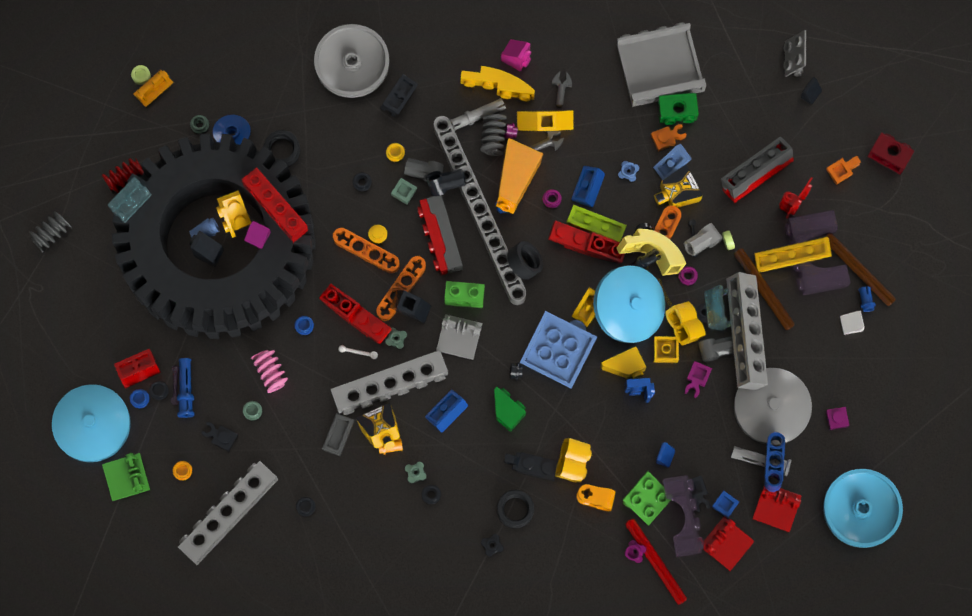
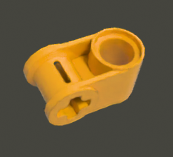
(599, 497)

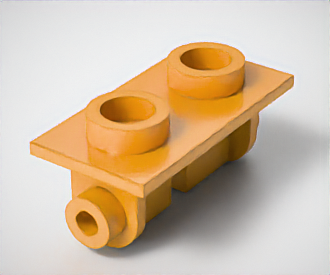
(153, 88)

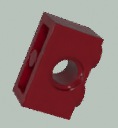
(894, 162)

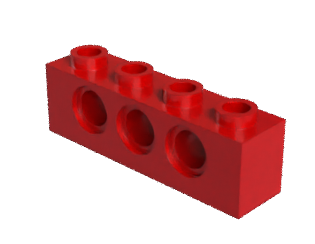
(275, 205)

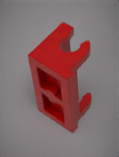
(137, 368)

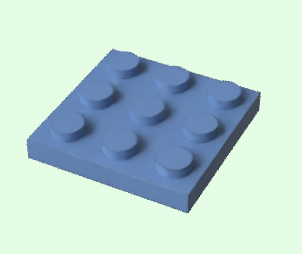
(558, 349)

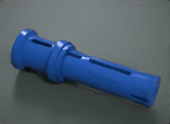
(185, 397)

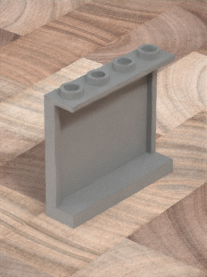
(660, 63)

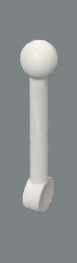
(374, 355)

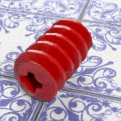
(122, 175)

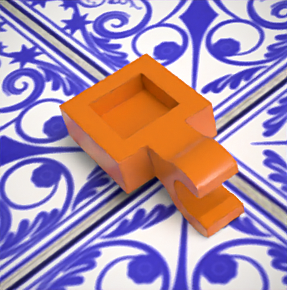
(842, 170)

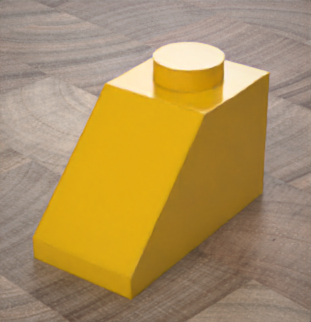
(625, 364)

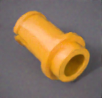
(398, 447)

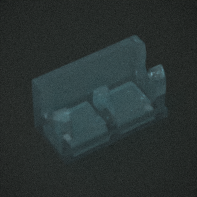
(129, 200)
(715, 308)

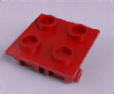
(790, 202)
(777, 508)
(727, 543)

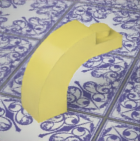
(647, 240)

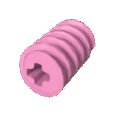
(270, 370)

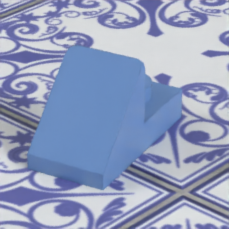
(672, 161)

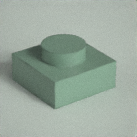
(404, 191)

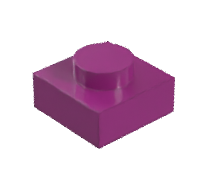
(837, 418)

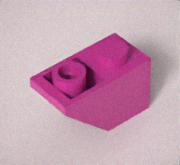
(516, 54)

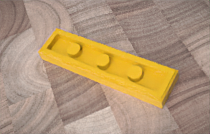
(793, 254)

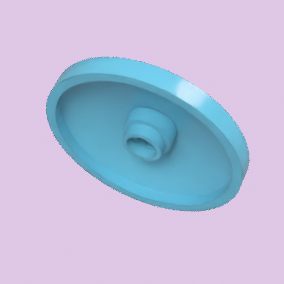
(629, 304)
(91, 423)
(863, 508)

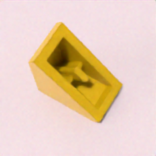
(585, 309)

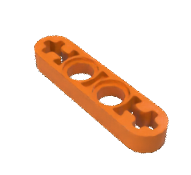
(367, 248)
(397, 285)

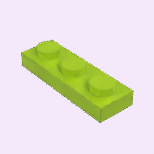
(596, 223)

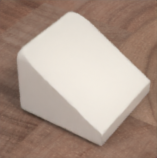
(852, 322)

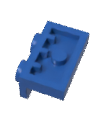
(636, 386)

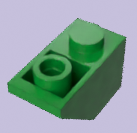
(507, 411)

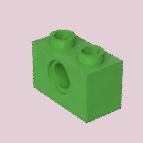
(464, 294)

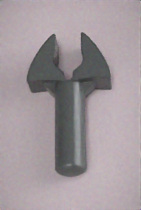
(561, 88)
(549, 142)

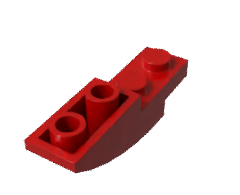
(585, 243)
(355, 314)

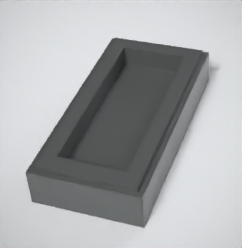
(338, 434)

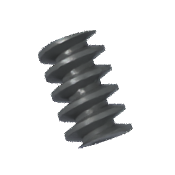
(491, 134)
(49, 230)

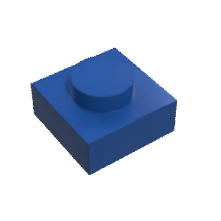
(725, 504)

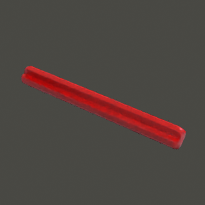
(656, 562)

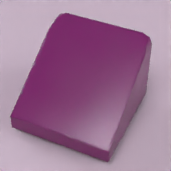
(257, 234)

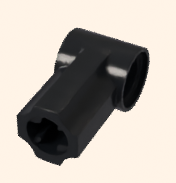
(441, 182)

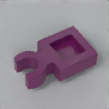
(698, 376)

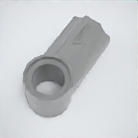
(705, 238)

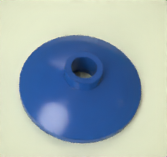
(232, 125)

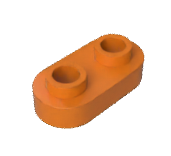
(666, 224)

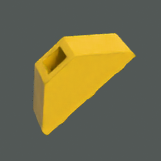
(545, 120)

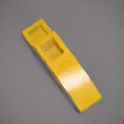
(506, 83)

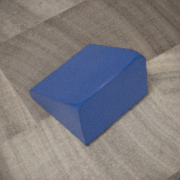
(665, 455)

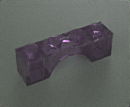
(688, 540)

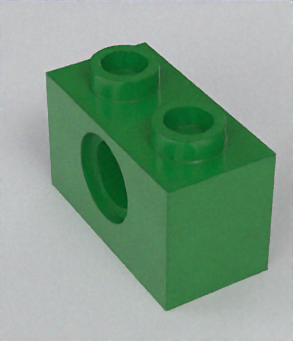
(686, 102)

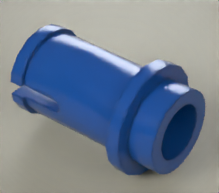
(866, 299)

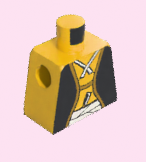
(679, 189)
(380, 427)

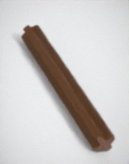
(860, 270)
(764, 289)

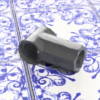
(421, 169)
(713, 349)

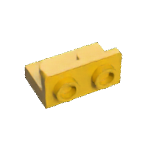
(234, 212)

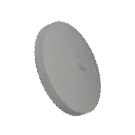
(351, 60)
(778, 407)

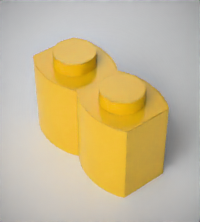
(685, 323)
(573, 460)

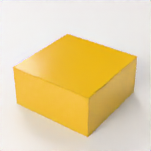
(666, 349)

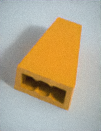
(517, 172)

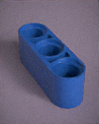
(778, 453)

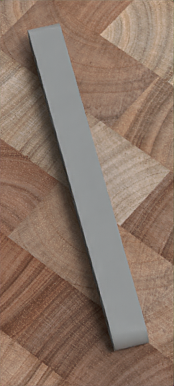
(479, 201)

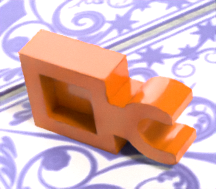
(665, 138)

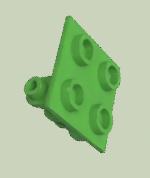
(126, 476)
(647, 498)

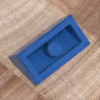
(588, 186)
(446, 410)

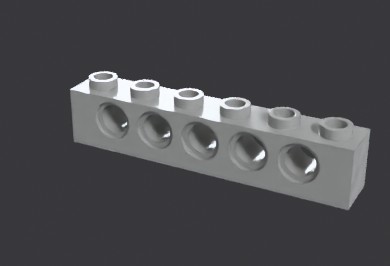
(747, 331)
(396, 373)
(226, 523)

